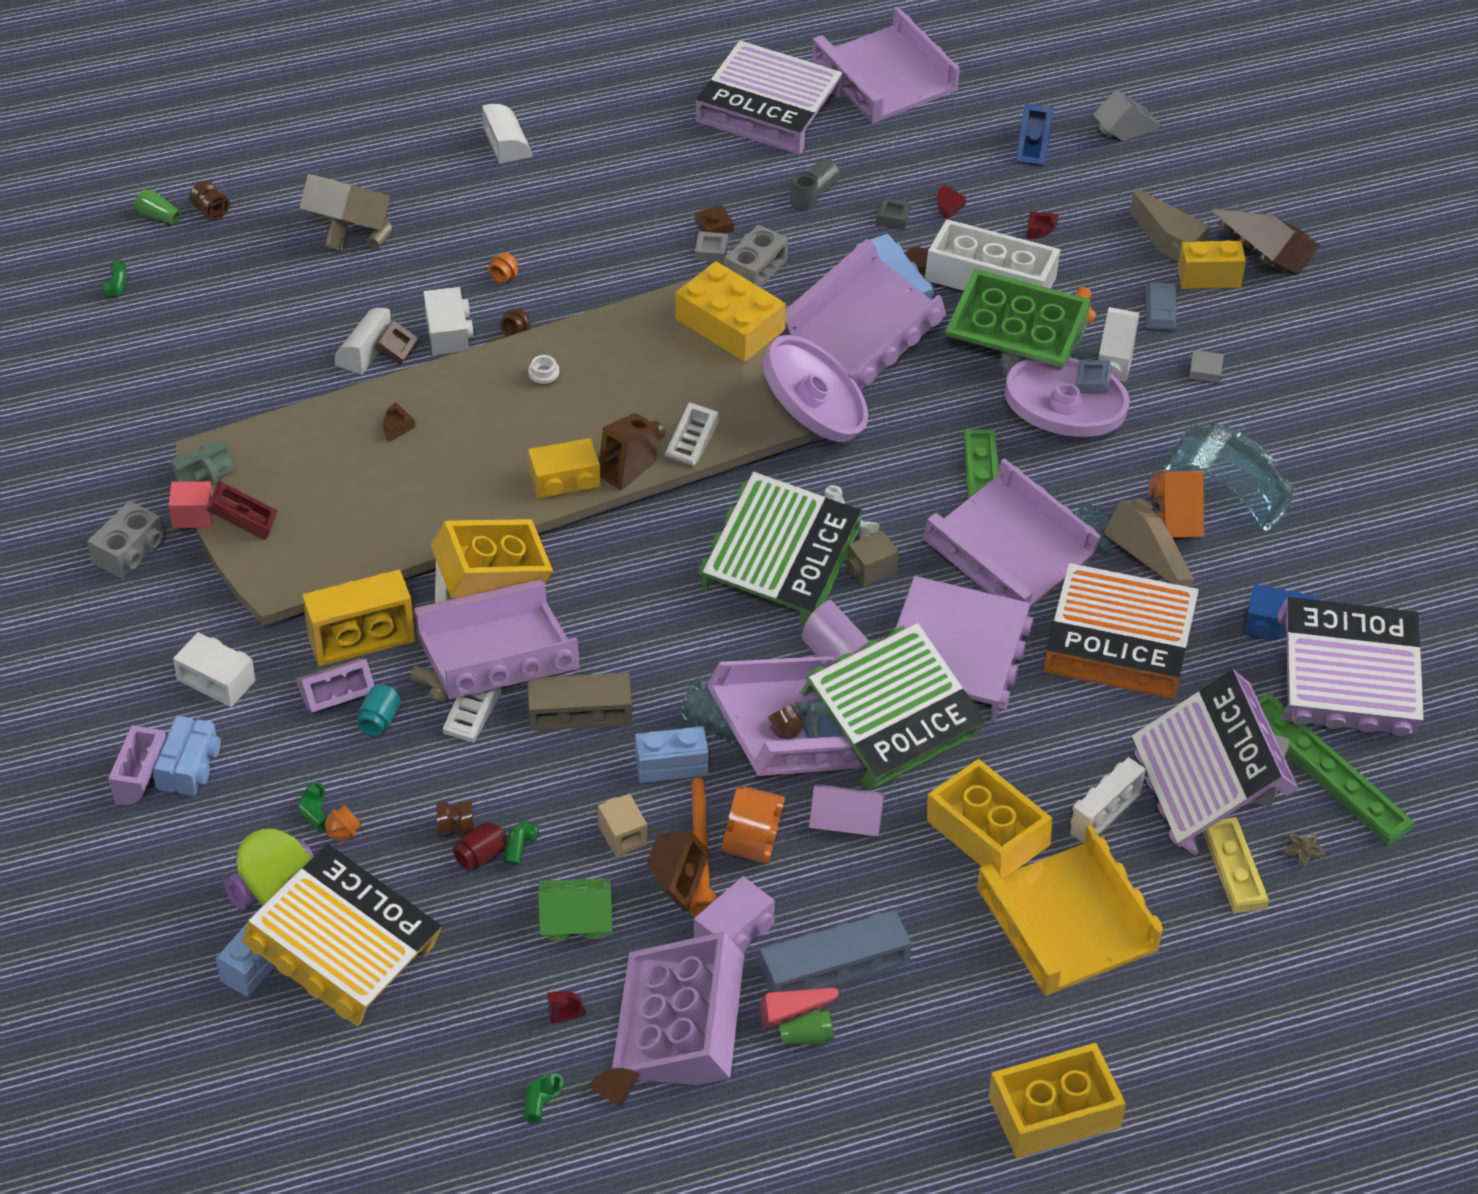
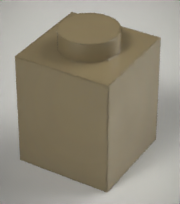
(872, 559)

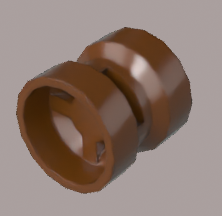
(209, 200)
(454, 818)

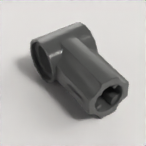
(812, 183)

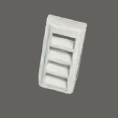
(692, 414)
(482, 709)

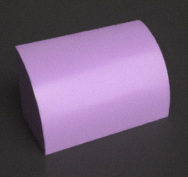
(832, 633)
(335, 684)
(135, 764)
(846, 810)

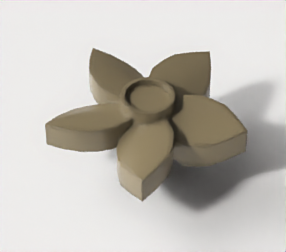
(1304, 848)

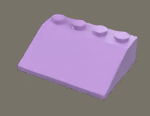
(681, 1011)

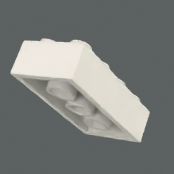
(1108, 799)

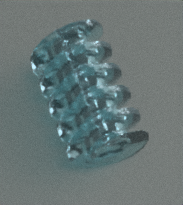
(705, 712)

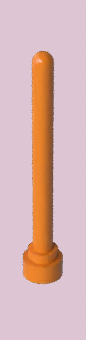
(704, 894)

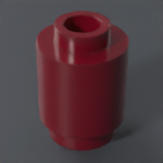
(479, 846)

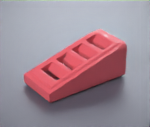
(787, 1005)

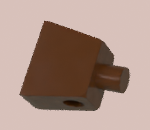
(628, 449)

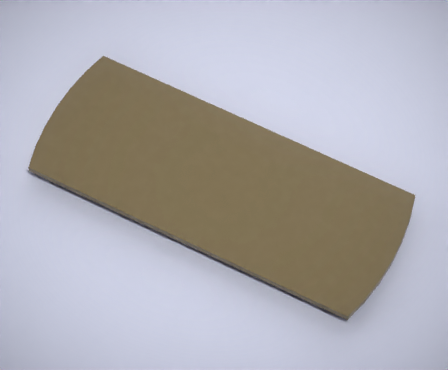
(375, 505)

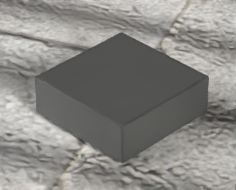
(893, 214)

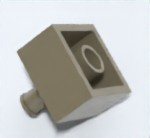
(344, 206)

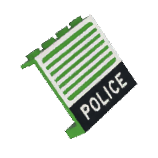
(782, 544)
(896, 704)

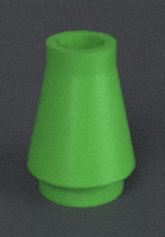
(155, 207)
(811, 1028)

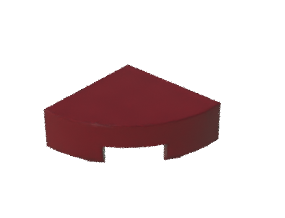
(949, 201)
(1041, 224)
(564, 1006)

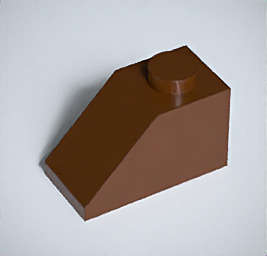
(678, 864)

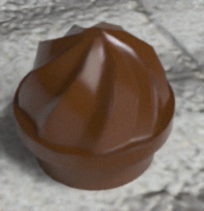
(514, 322)
(786, 722)

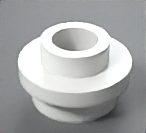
(543, 369)

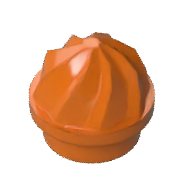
(503, 267)
(342, 824)

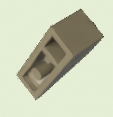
(1166, 224)
(1148, 539)

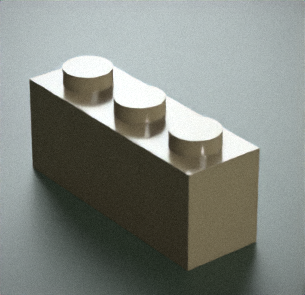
(580, 701)

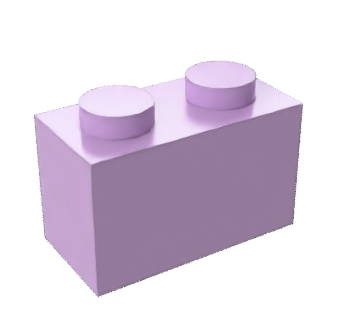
(740, 912)

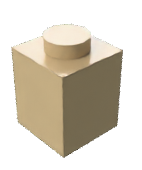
(622, 825)

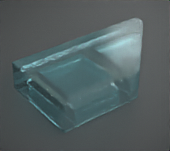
(1096, 519)

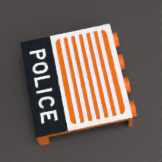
(1121, 630)

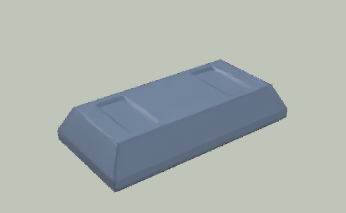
(1160, 306)

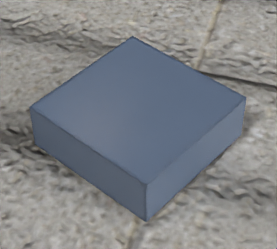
(1094, 376)

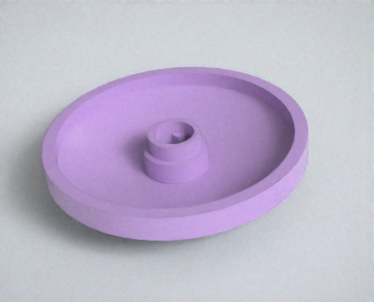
(815, 388)
(1051, 401)

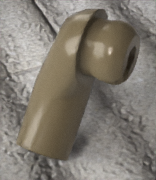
(377, 237)
(429, 678)

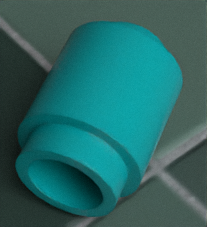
(378, 710)

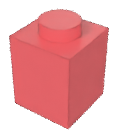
(189, 504)

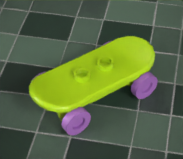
(264, 866)

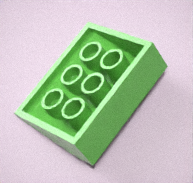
(1020, 318)

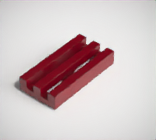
(240, 514)

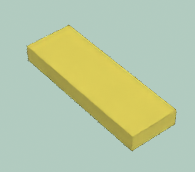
(1235, 866)

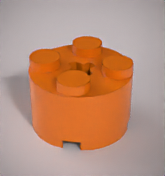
(752, 824)

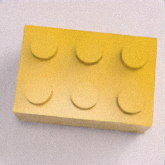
(730, 311)
(489, 555)
(359, 617)
(989, 818)
(1056, 1100)

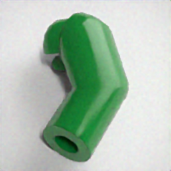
(119, 275)
(311, 806)
(516, 839)
(540, 1093)

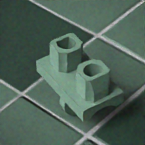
(204, 464)

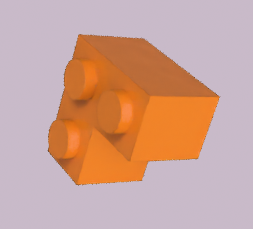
(1179, 500)

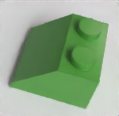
(575, 908)

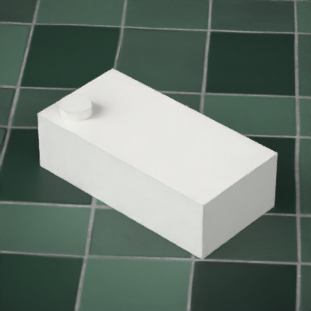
(963, 248)

